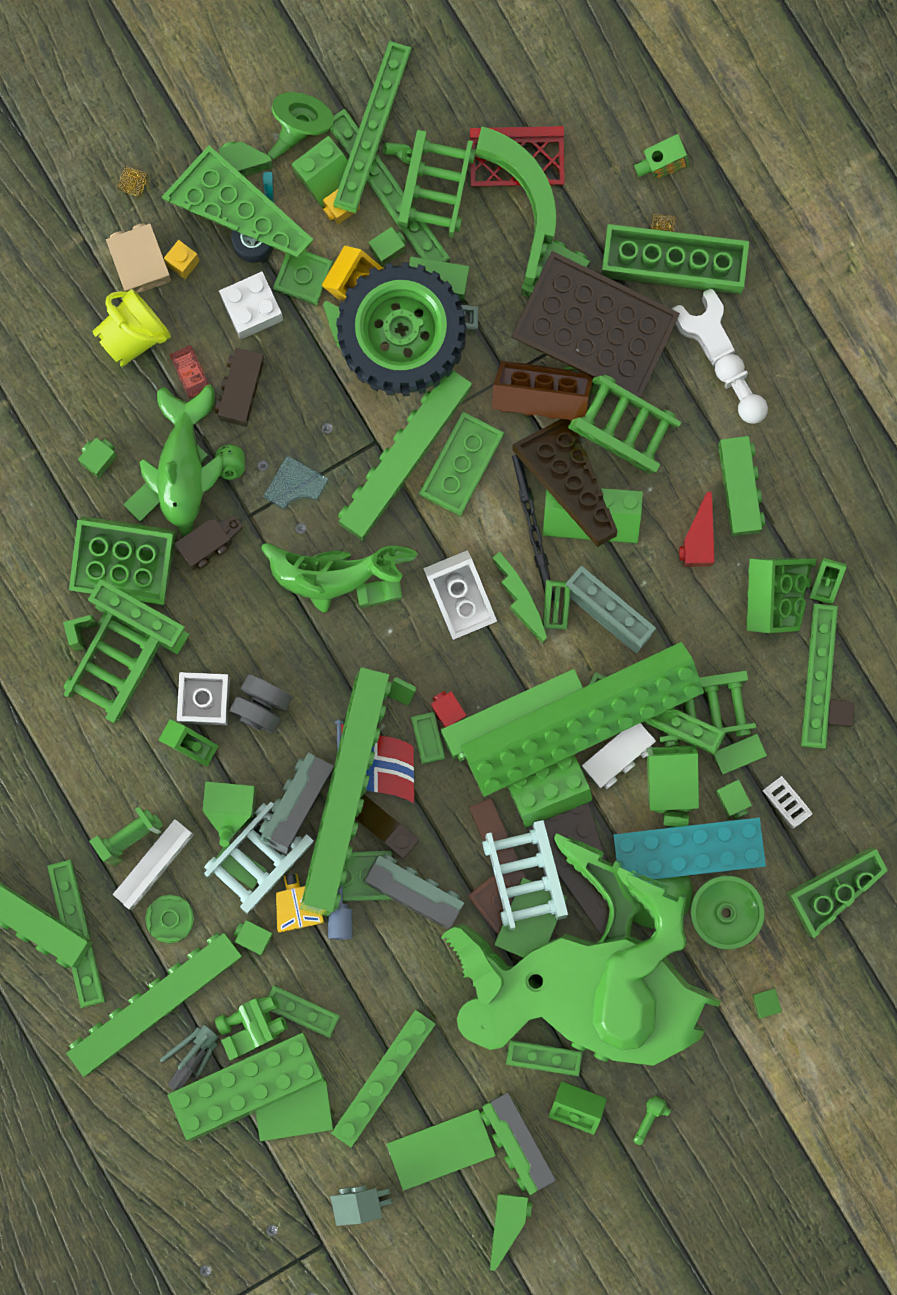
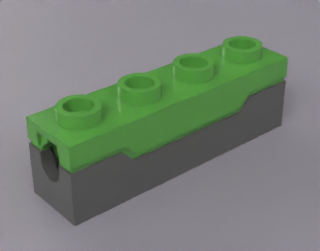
(518, 1143)

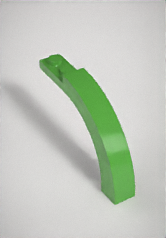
(525, 169)

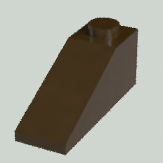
(386, 828)

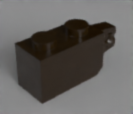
(207, 541)

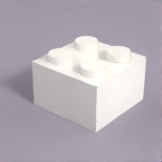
(251, 305)
(203, 699)

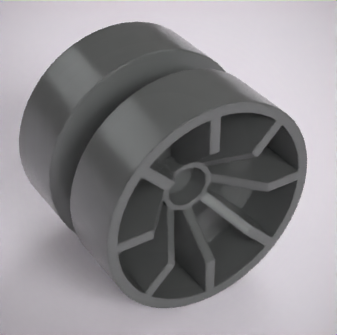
(258, 709)

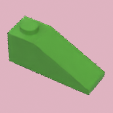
(509, 1220)

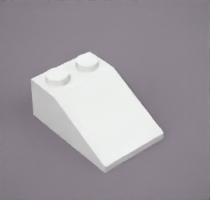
(460, 594)

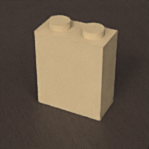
(138, 259)

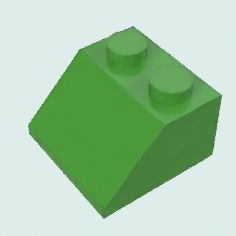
(321, 169)

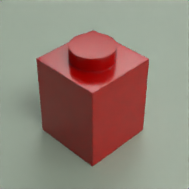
(447, 709)

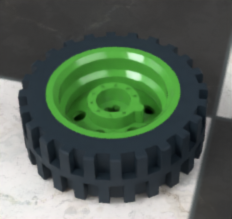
(412, 290)

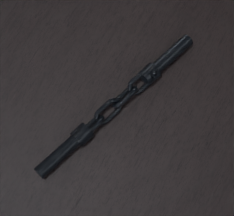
(526, 496)

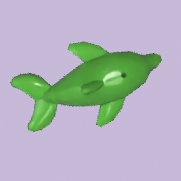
(180, 476)
(329, 574)

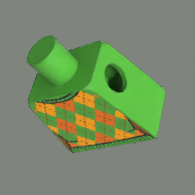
(671, 155)

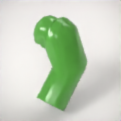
(402, 151)

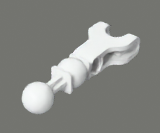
(720, 352)

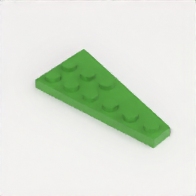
(225, 196)

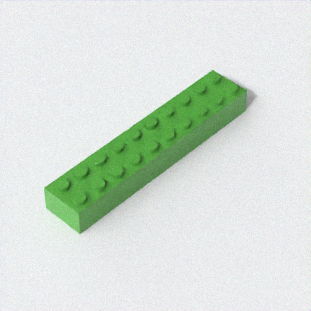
(583, 719)
(344, 792)

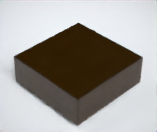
(841, 713)

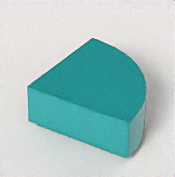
(268, 182)

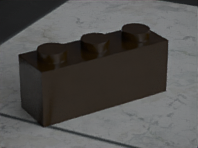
(240, 387)

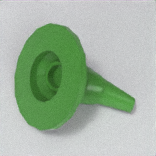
(299, 117)

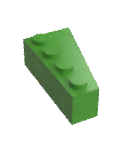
(832, 891)

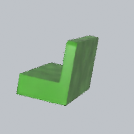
(73, 630)
(577, 1108)

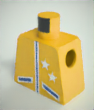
(288, 907)

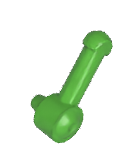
(655, 1108)

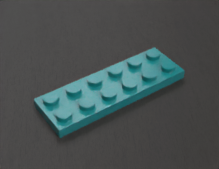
(692, 849)

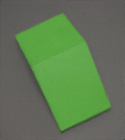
(827, 580)

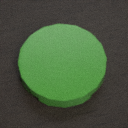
(169, 918)

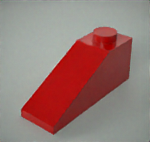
(699, 541)

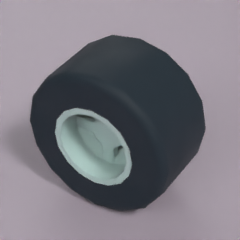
(250, 252)

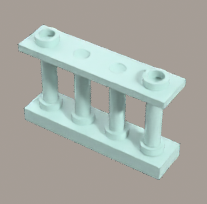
(542, 859)
(265, 880)

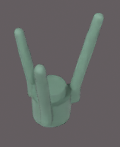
(204, 1039)

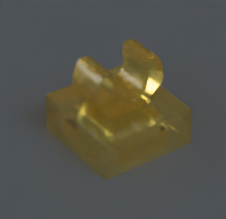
(132, 181)
(663, 222)

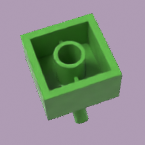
(229, 808)

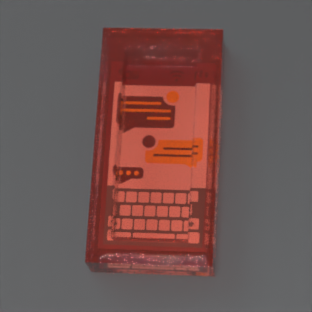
(189, 370)

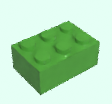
(550, 791)

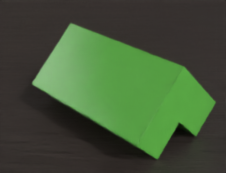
(453, 273)

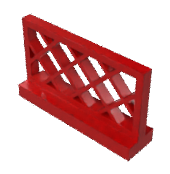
(522, 135)

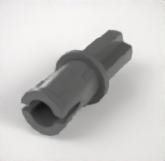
(181, 1076)

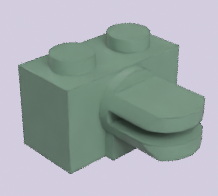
(358, 1204)

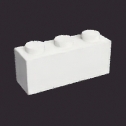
(618, 756)

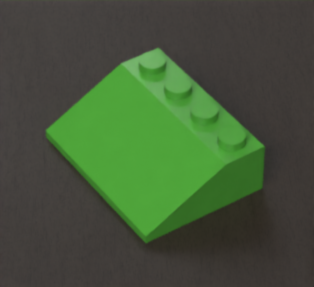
(123, 555)

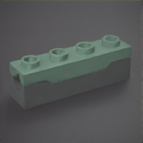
(296, 803)
(413, 892)

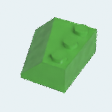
(777, 593)

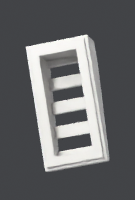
(793, 797)

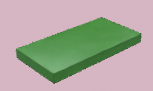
(461, 464)
(440, 1149)

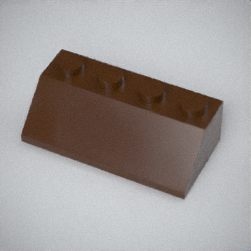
(541, 391)

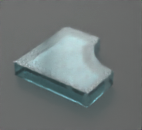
(294, 482)

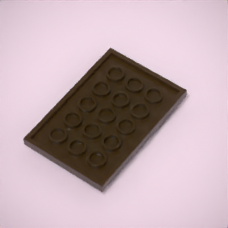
(595, 324)

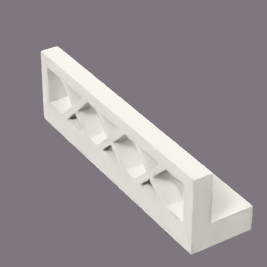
(153, 865)

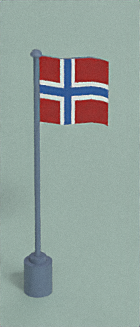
(390, 775)

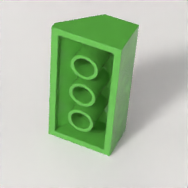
(623, 505)

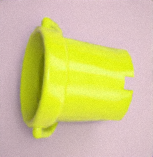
(130, 327)

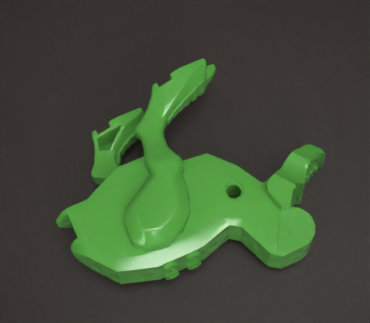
(600, 995)

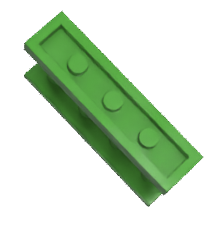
(419, 168)
(605, 437)
(139, 616)
(711, 686)
(126, 687)
(112, 848)

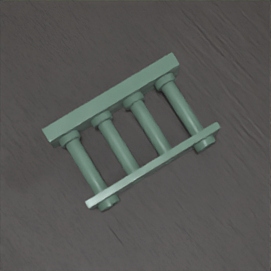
(609, 610)

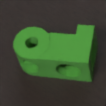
(378, 593)

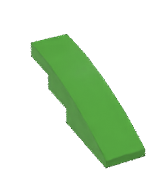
(523, 606)

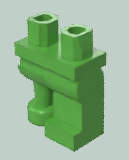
(257, 1024)

